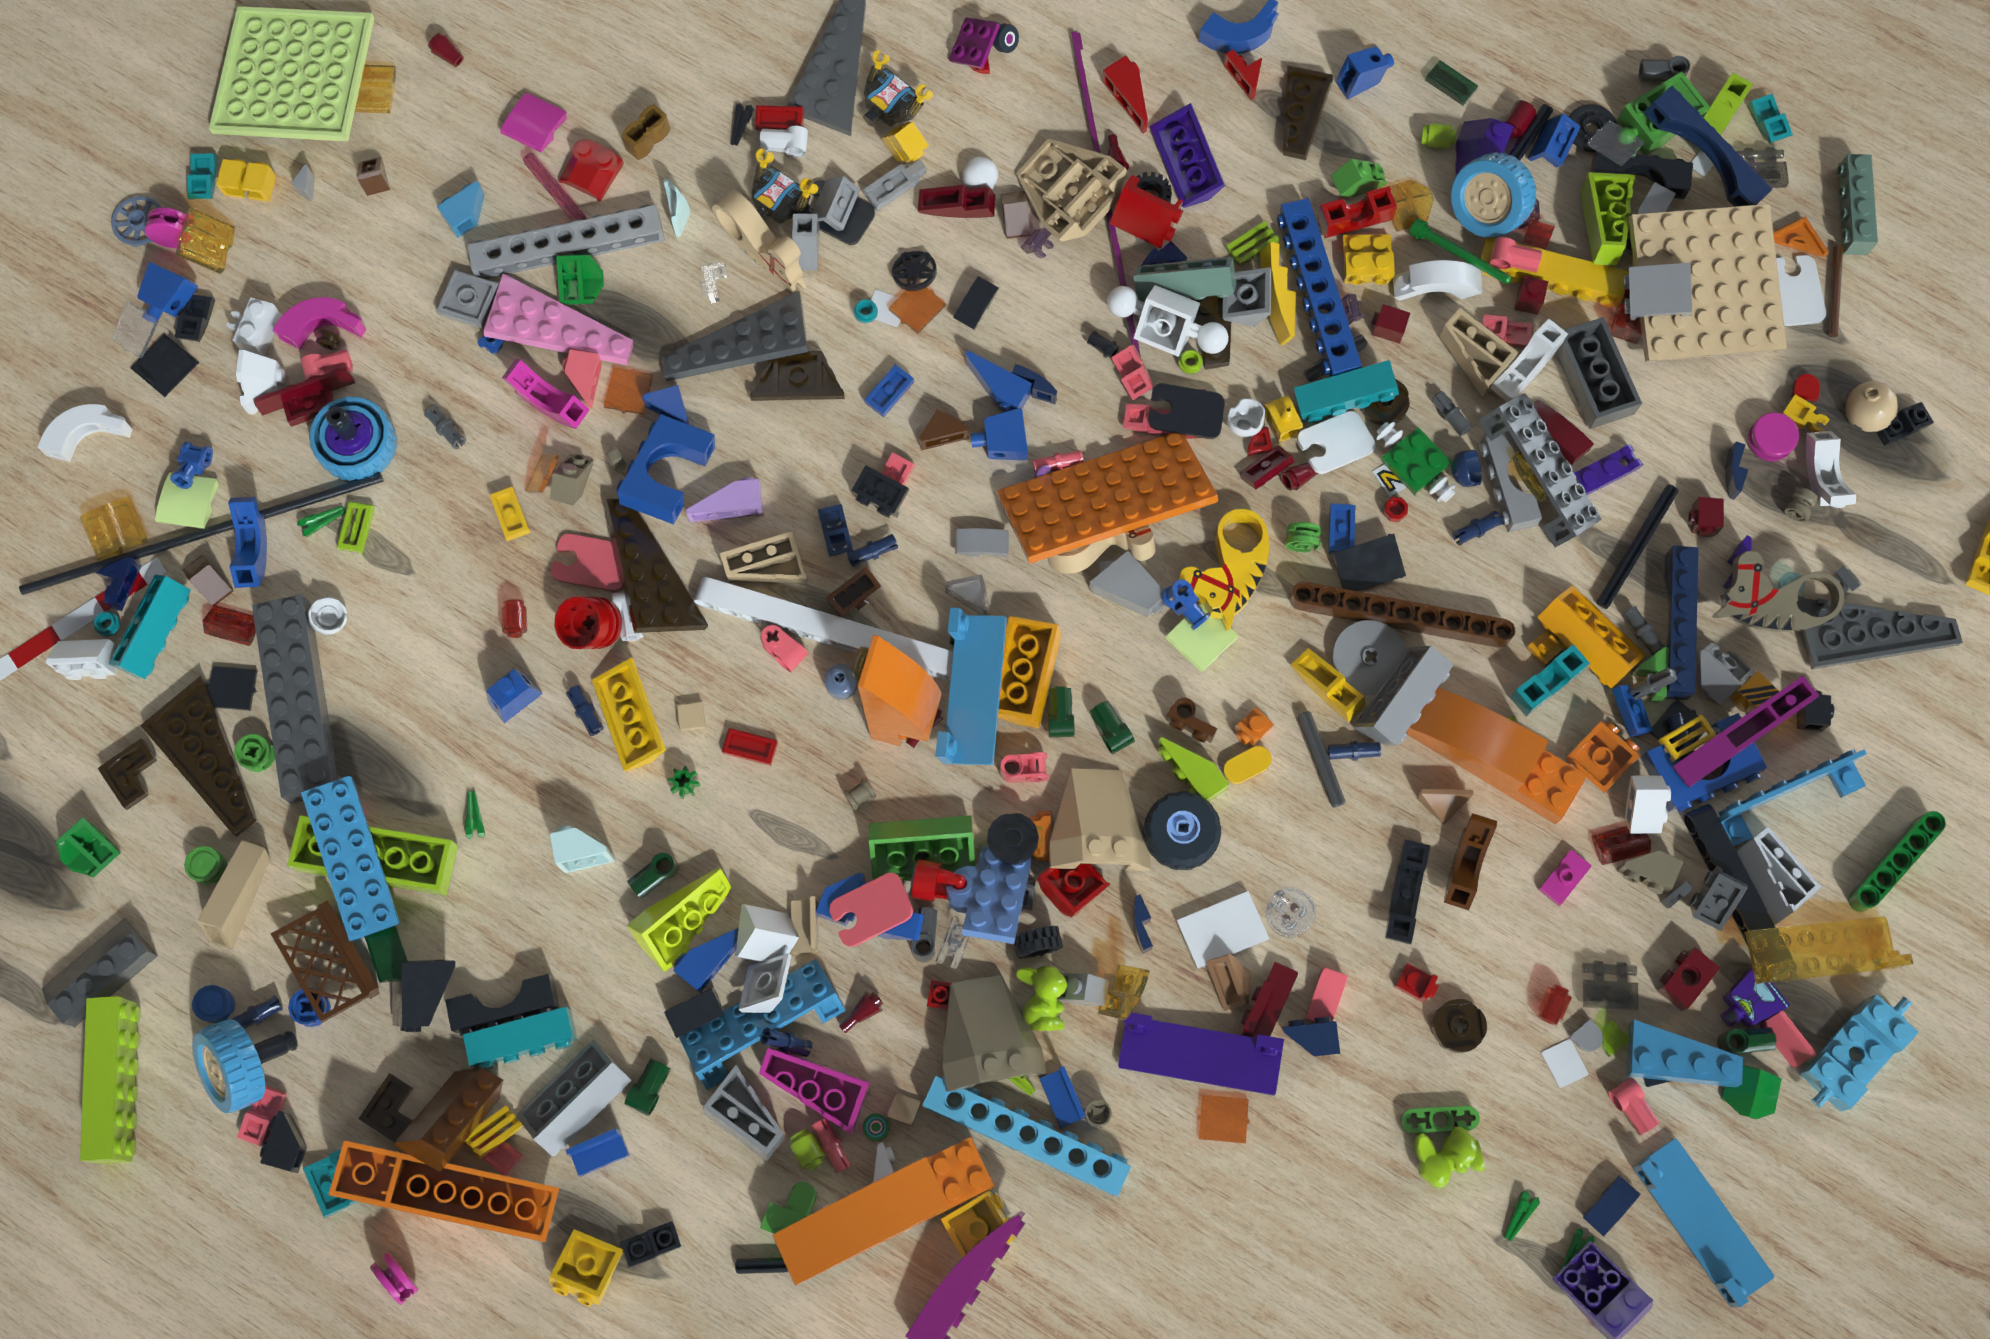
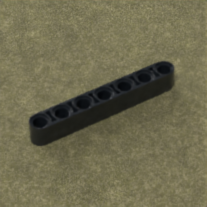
(1719, 851)

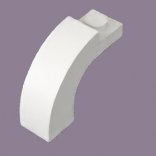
(1438, 276)
(1530, 361)
(74, 424)
(1824, 470)

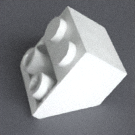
(83, 658)

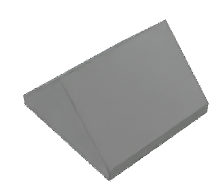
(1250, 299)

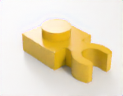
(1802, 414)

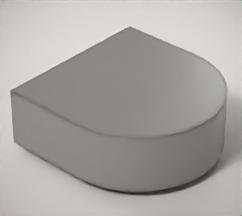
(1587, 1037)

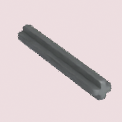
(1321, 759)

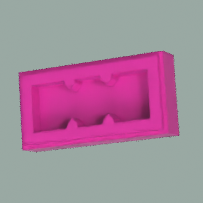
(1565, 877)

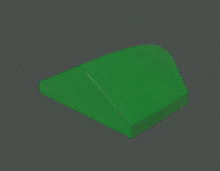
(578, 279)
(86, 848)
(1756, 1094)

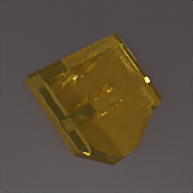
(1412, 202)

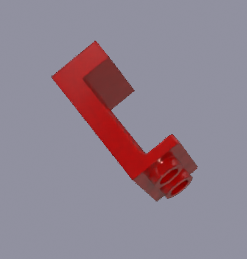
(1145, 214)

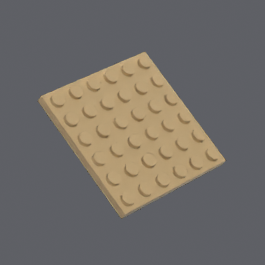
(1731, 281)

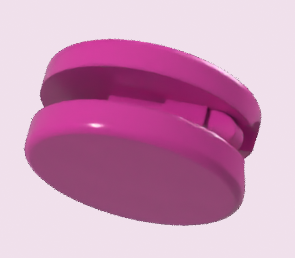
(164, 226)
(1773, 436)
(394, 1279)

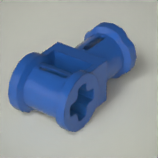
(191, 461)
(1184, 602)

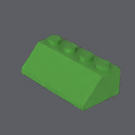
(900, 844)

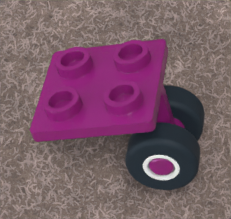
(977, 39)

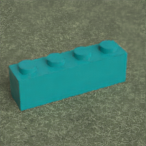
(1346, 391)
(150, 627)
(519, 1038)

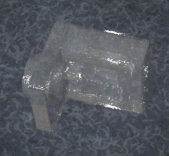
(712, 272)

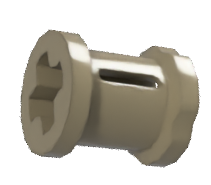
(859, 794)

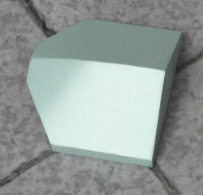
(678, 207)

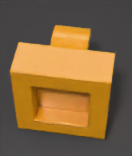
(1545, 648)

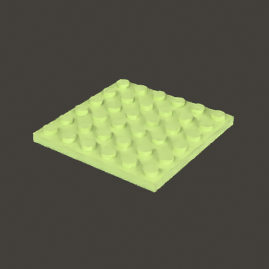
(292, 73)

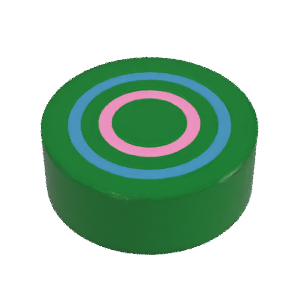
(876, 1127)

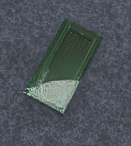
(1451, 83)

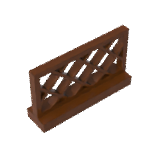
(348, 955)

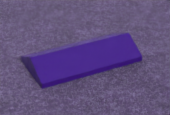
(1187, 156)

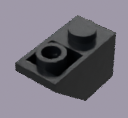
(285, 1144)

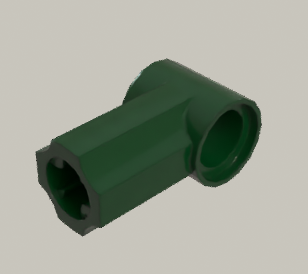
(1061, 717)
(1114, 732)
(651, 877)
(1748, 1040)
(645, 1093)

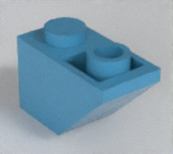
(463, 209)

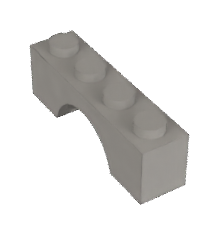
(1517, 508)

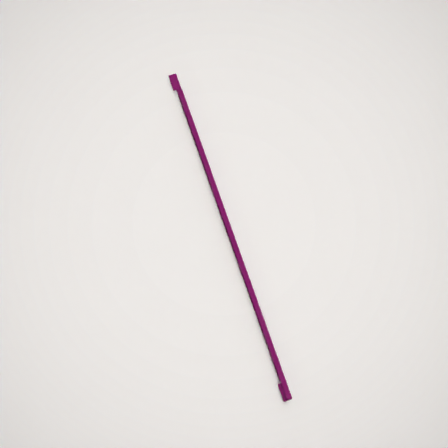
(1077, 43)

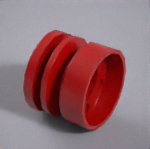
(588, 622)

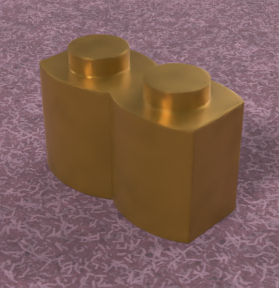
(645, 132)

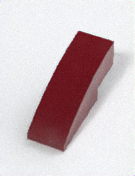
(957, 202)
(1571, 440)

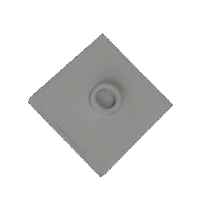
(467, 299)

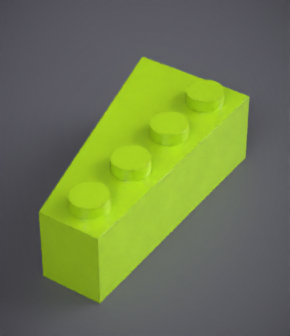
(1606, 214)

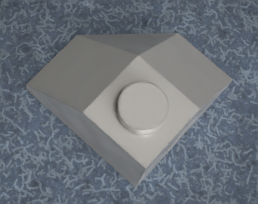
(1722, 673)

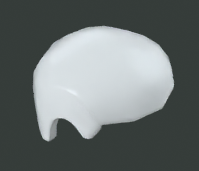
(979, 173)
(1246, 418)
(327, 616)

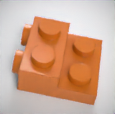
(1604, 755)

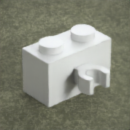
(255, 327)
(1647, 804)

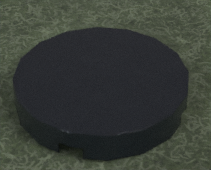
(1012, 838)

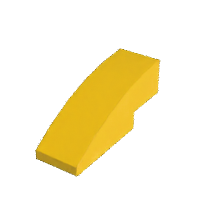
(1329, 684)

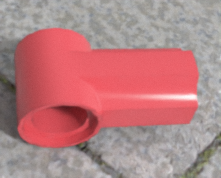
(1508, 255)
(317, 365)
(1629, 1098)

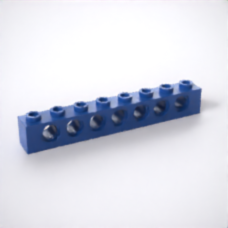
(1301, 215)

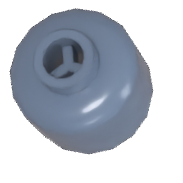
(844, 689)

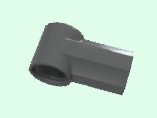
(1662, 70)
(927, 934)

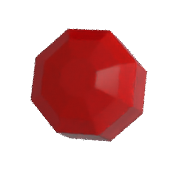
(1395, 509)

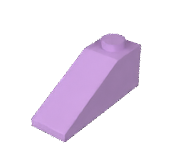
(733, 501)

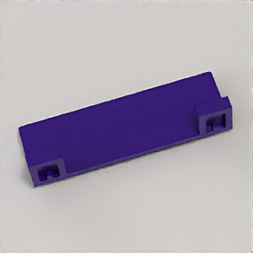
(1201, 1055)

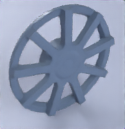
(135, 220)

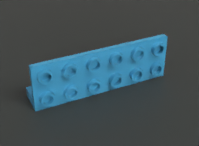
(973, 689)
(1840, 771)
(350, 858)
(736, 1030)
(1704, 1223)

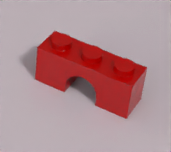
(1373, 209)

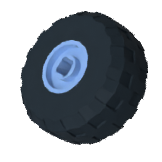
(1182, 830)

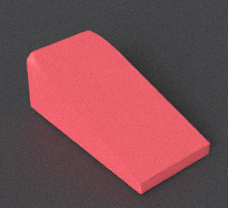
(1326, 994)

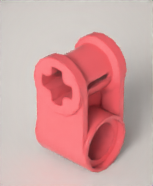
(785, 650)
(1026, 767)

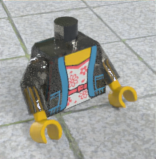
(889, 96)
(776, 193)

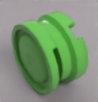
(1302, 536)
(254, 753)
(205, 865)

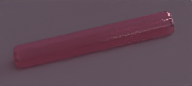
(553, 187)

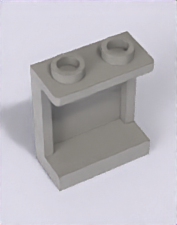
(1659, 290)

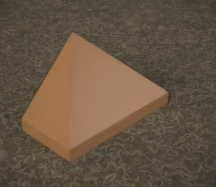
(1444, 802)
(1230, 981)

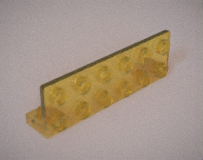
(1823, 950)

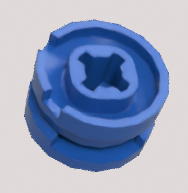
(213, 1004)
(302, 1011)

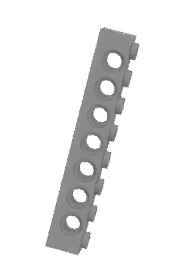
(600, 243)

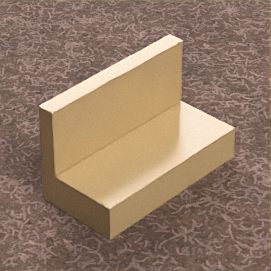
(806, 924)

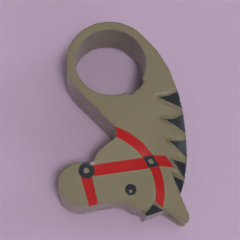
(1760, 606)

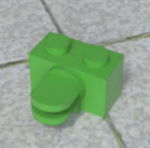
(796, 1208)

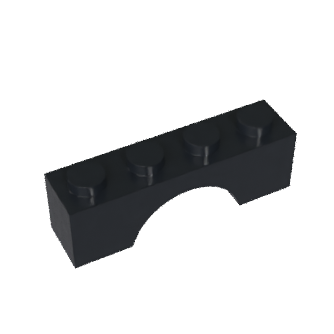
(1669, 173)
(535, 997)

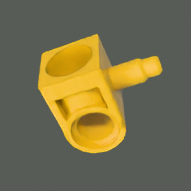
(1283, 418)

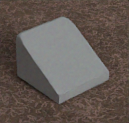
(304, 183)

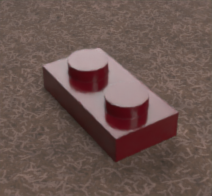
(1267, 467)

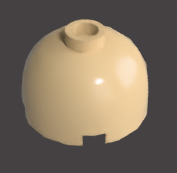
(1871, 406)

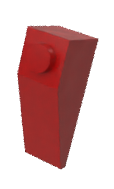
(1125, 85)

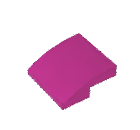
(533, 122)

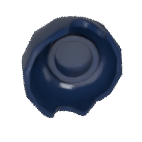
(1466, 468)

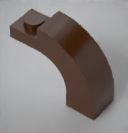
(1468, 860)

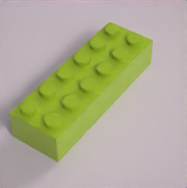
(406, 858)
(109, 1080)

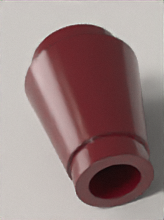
(445, 49)
(1297, 476)

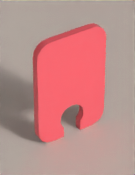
(594, 566)
(877, 906)

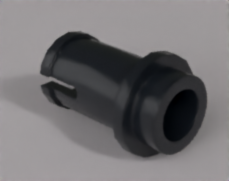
(1103, 344)

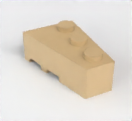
(1477, 350)
(765, 561)

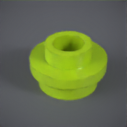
(1193, 356)

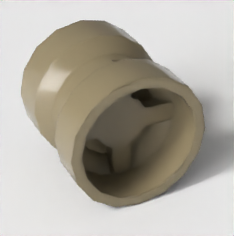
(1801, 504)
(1098, 1113)

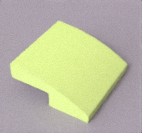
(187, 506)
(1202, 644)

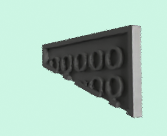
(831, 76)
(759, 337)
(1872, 633)

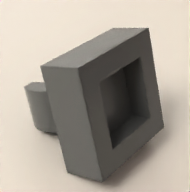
(1848, 578)

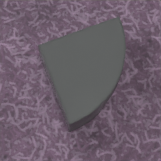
(1681, 891)

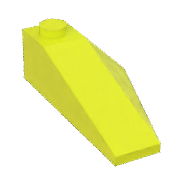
(673, 922)

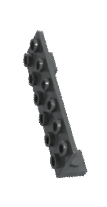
(1548, 465)

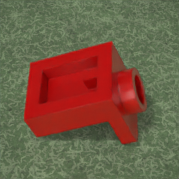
(1417, 983)

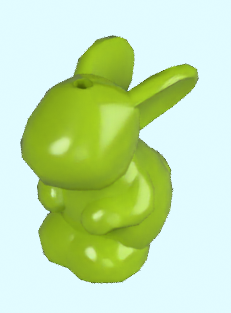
(1043, 1007)
(1457, 1154)

